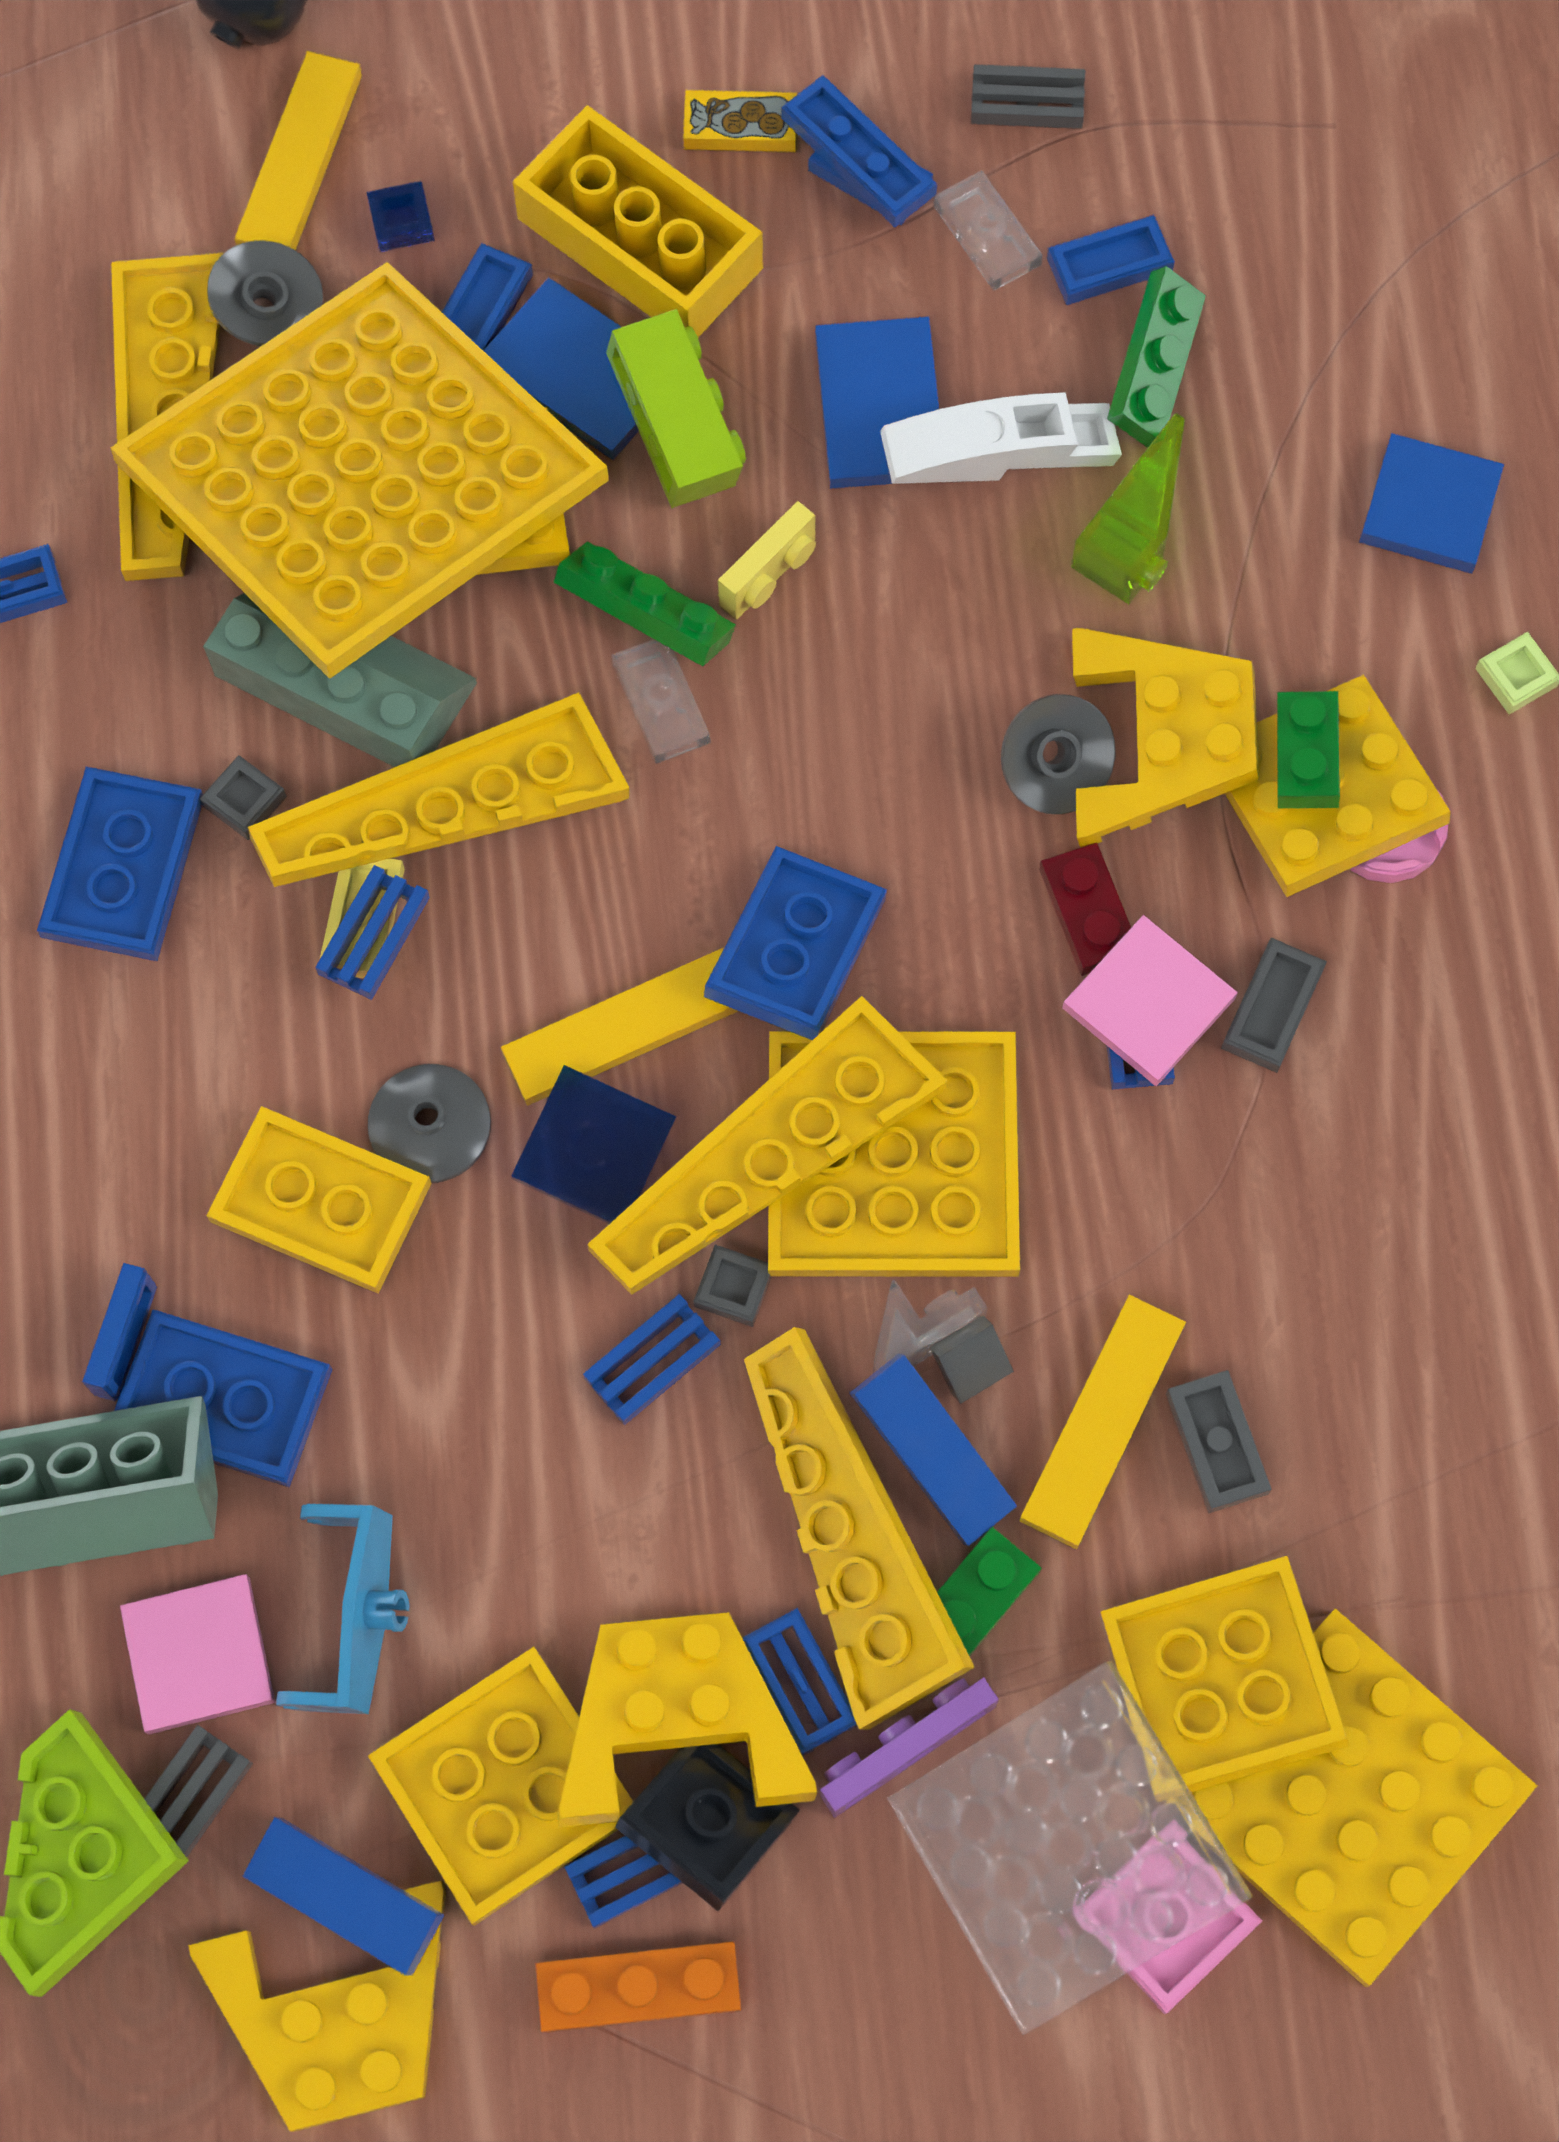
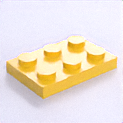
(319, 1199)

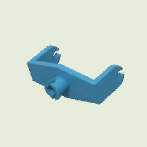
(365, 1609)

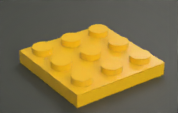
(1381, 801)
(1228, 1674)
(488, 1785)

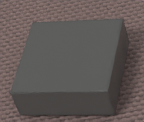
(243, 796)
(733, 1285)
(971, 1359)

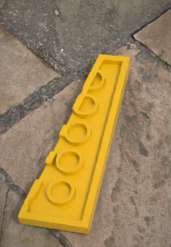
(160, 356)
(481, 785)
(802, 1120)
(870, 1579)

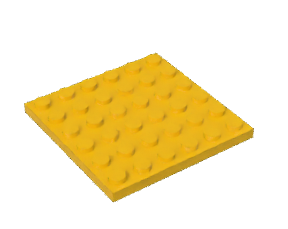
(359, 468)

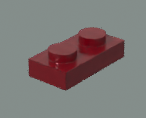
(1085, 904)

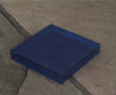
(593, 1146)

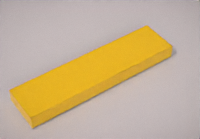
(300, 151)
(616, 1029)
(1102, 1422)

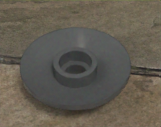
(266, 272)
(1082, 759)
(446, 1145)

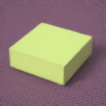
(1518, 673)

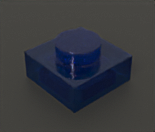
(400, 216)

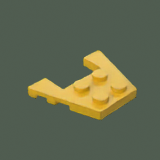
(1190, 728)
(670, 1689)
(334, 2044)

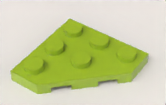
(77, 1854)

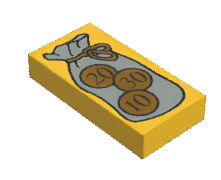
(737, 121)

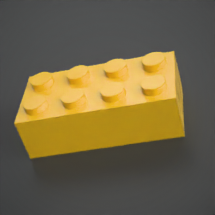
(637, 222)

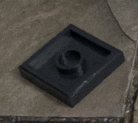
(705, 1822)

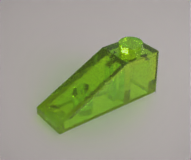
(1129, 533)

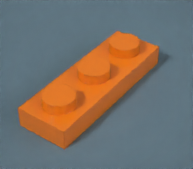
(638, 1987)

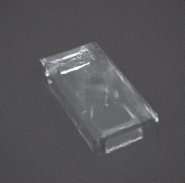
(987, 230)
(660, 700)

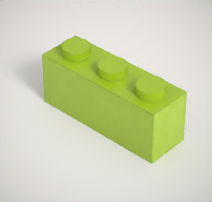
(676, 407)

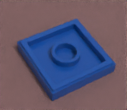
(1431, 503)

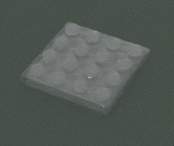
(1068, 1847)

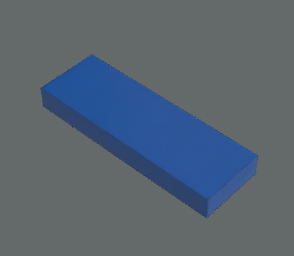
(859, 151)
(933, 1449)
(343, 1896)

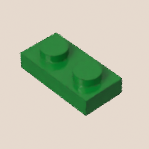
(1308, 749)
(986, 1587)

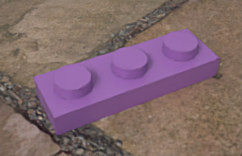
(906, 1744)

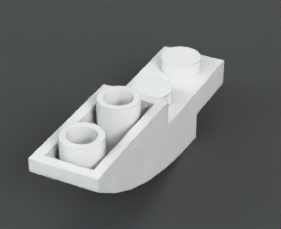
(999, 434)

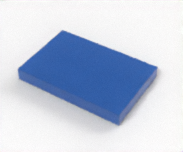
(560, 358)
(868, 380)
(121, 864)
(795, 943)
(253, 1393)

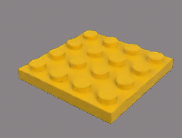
(926, 1191)
(1376, 1830)

